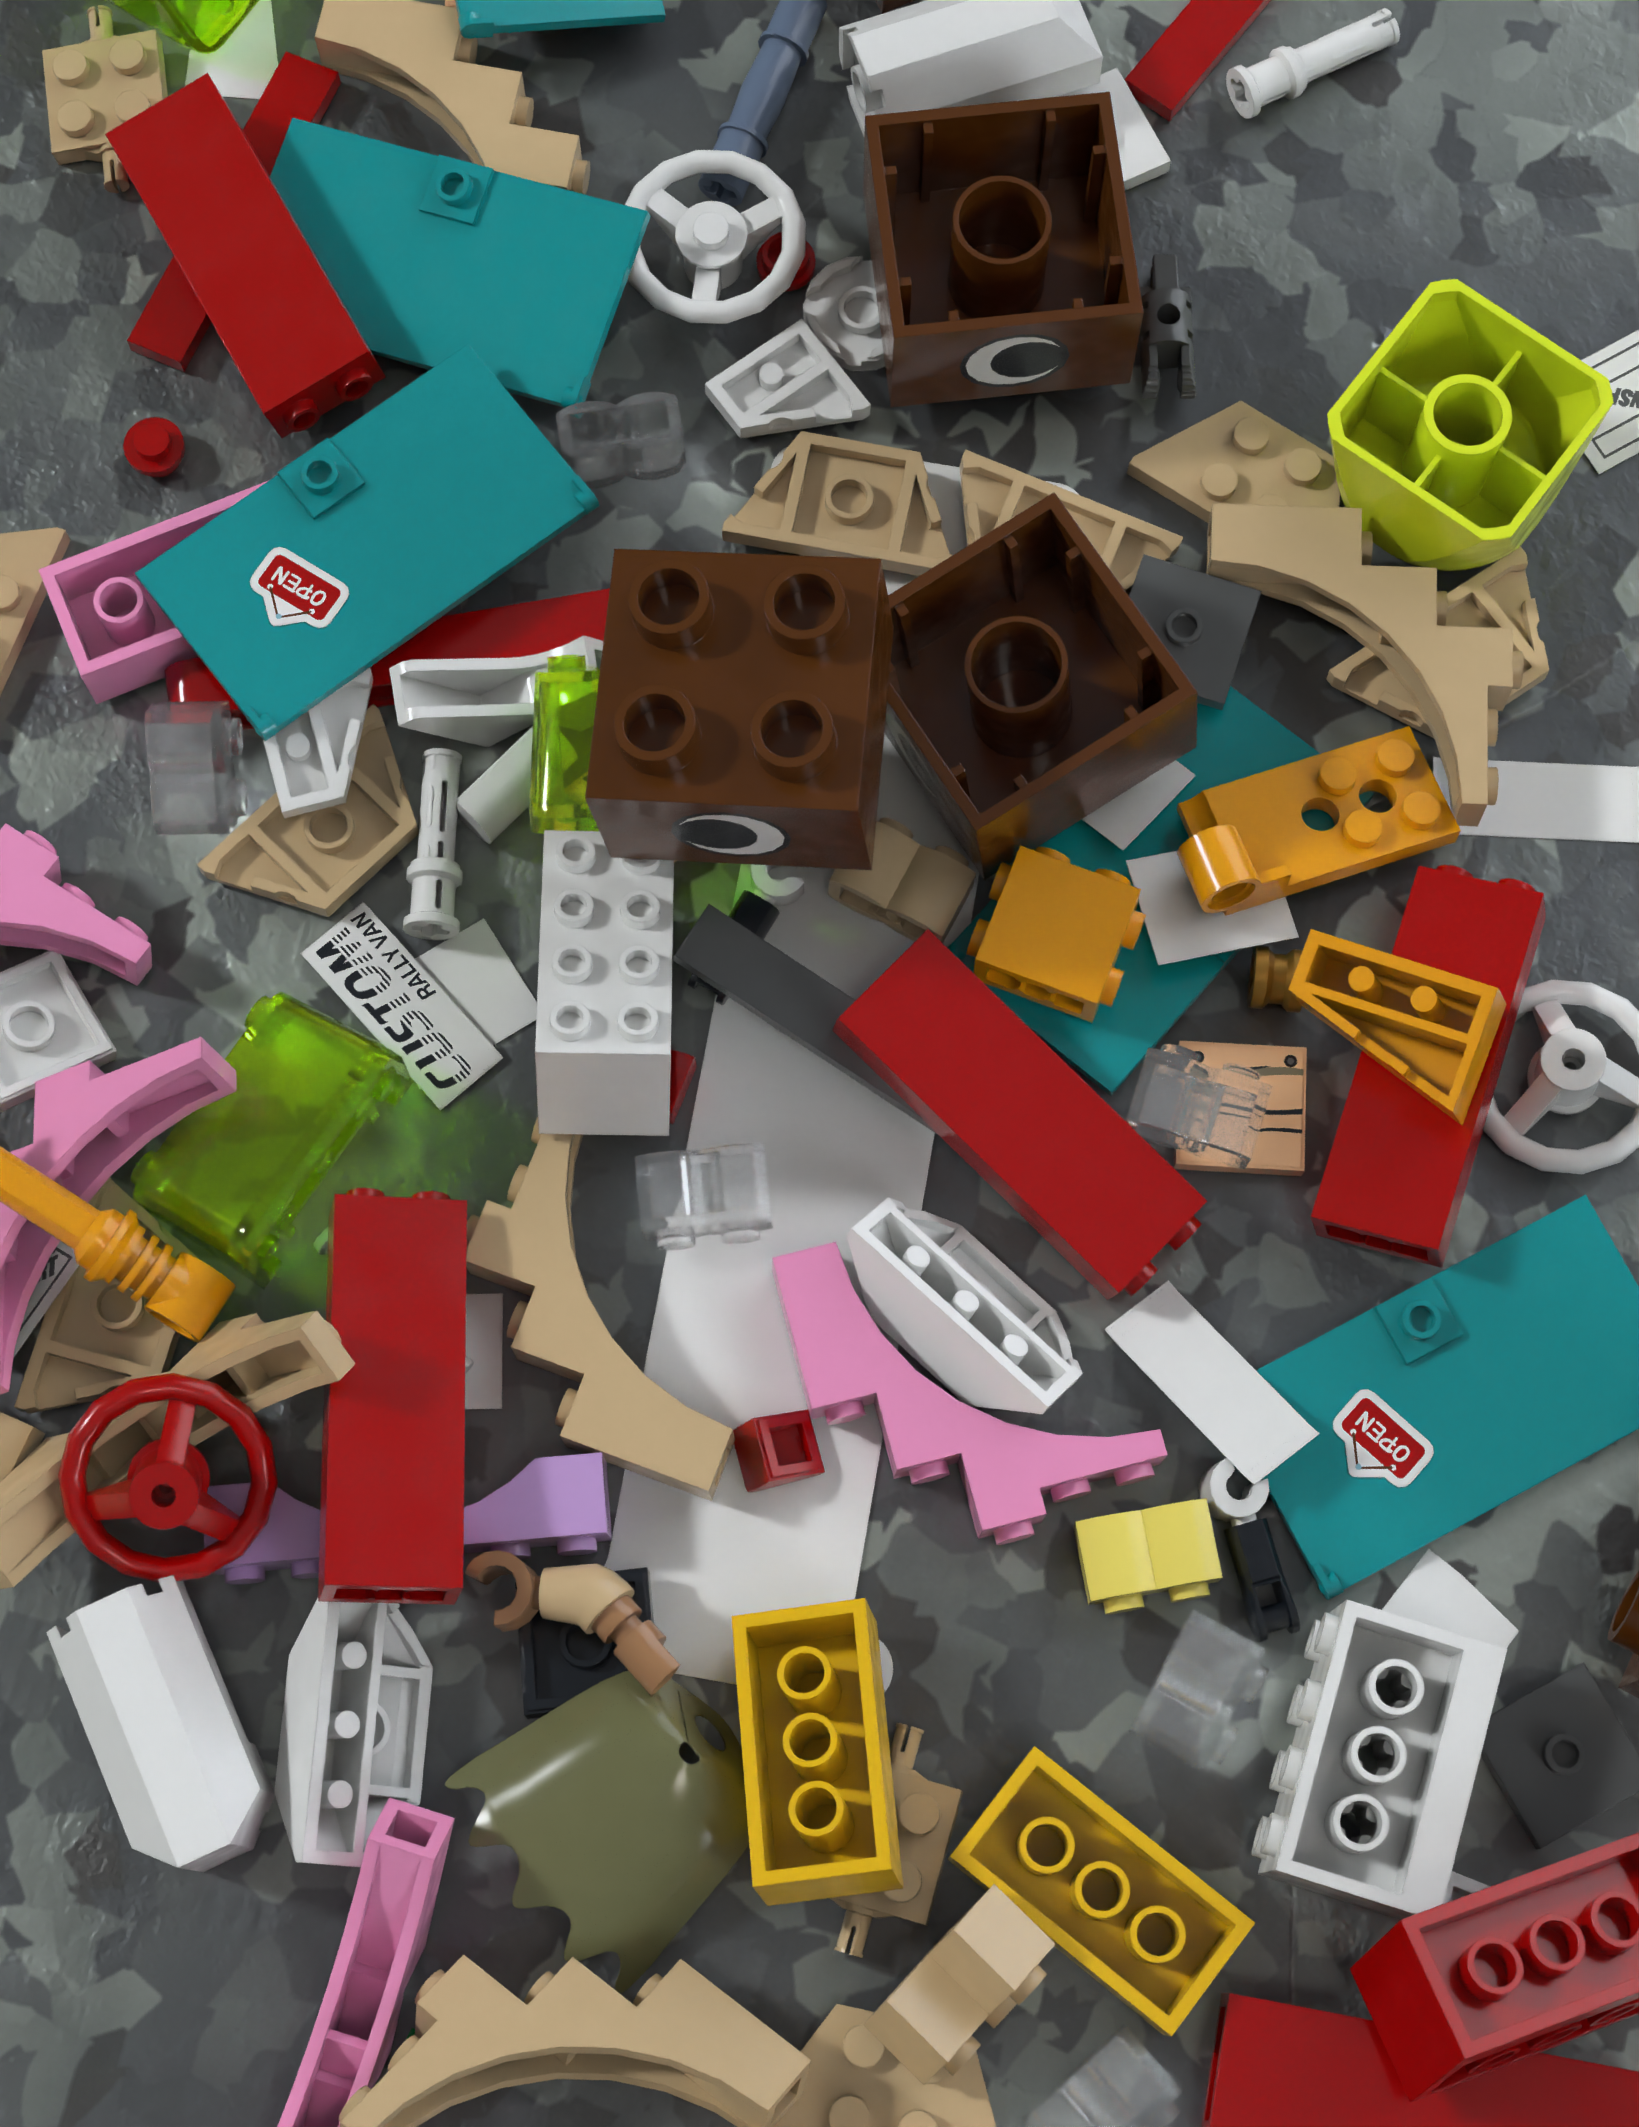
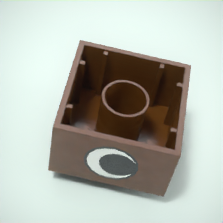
(1001, 249)
(1029, 686)
(741, 708)

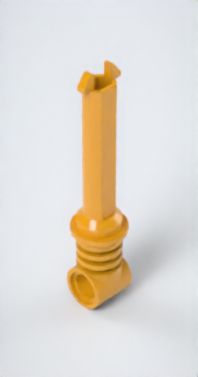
(110, 1245)

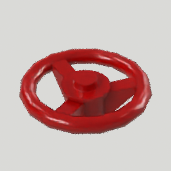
(167, 1479)

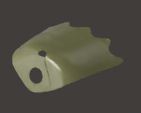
(615, 1816)

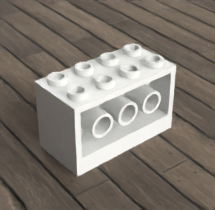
(603, 990)
(1424, 1753)

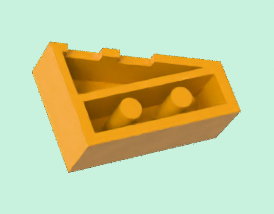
(1404, 1015)

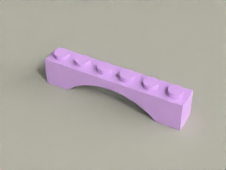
(547, 1504)

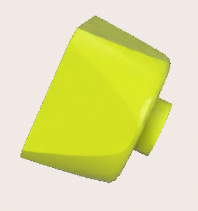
(1462, 430)

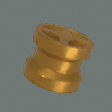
(1271, 977)

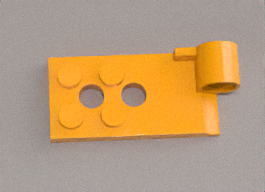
(1256, 848)

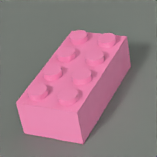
(108, 615)

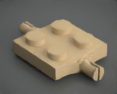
(99, 88)
(925, 1826)

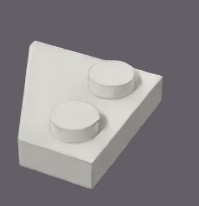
(786, 387)
(318, 750)

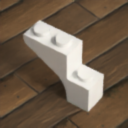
(475, 697)

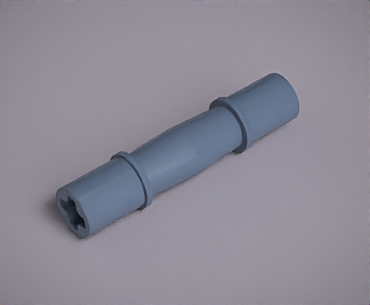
(764, 92)

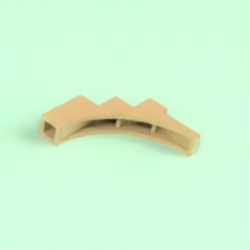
(423, 58)
(1325, 566)
(561, 1332)
(242, 1355)
(574, 2026)

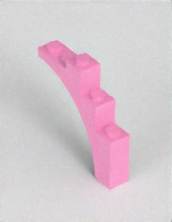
(63, 918)
(82, 1135)
(1002, 1465)
(373, 1963)

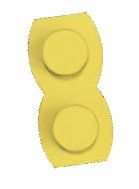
(1148, 1554)

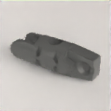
(1166, 329)

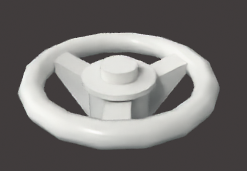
(718, 237)
(1569, 1078)

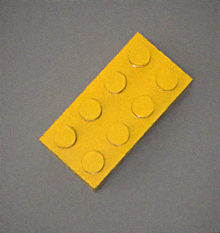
(816, 1753)
(1102, 1891)

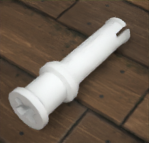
(1291, 69)
(435, 872)

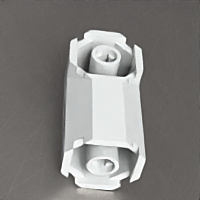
(967, 54)
(164, 1727)

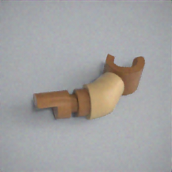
(585, 1597)

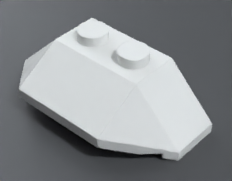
(960, 1310)
(350, 1728)

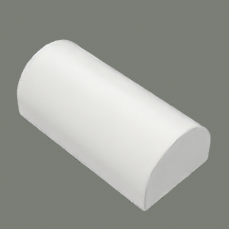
(499, 792)

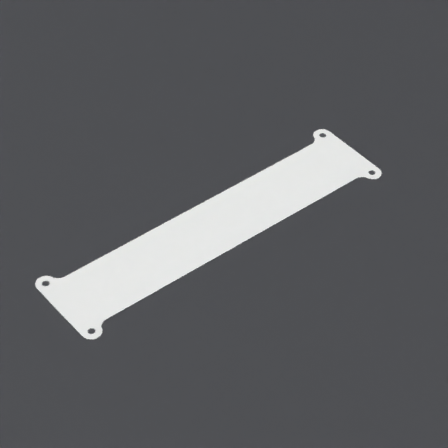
(718, 1312)

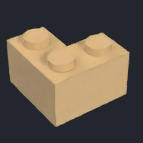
(965, 1979)

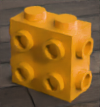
(1057, 932)

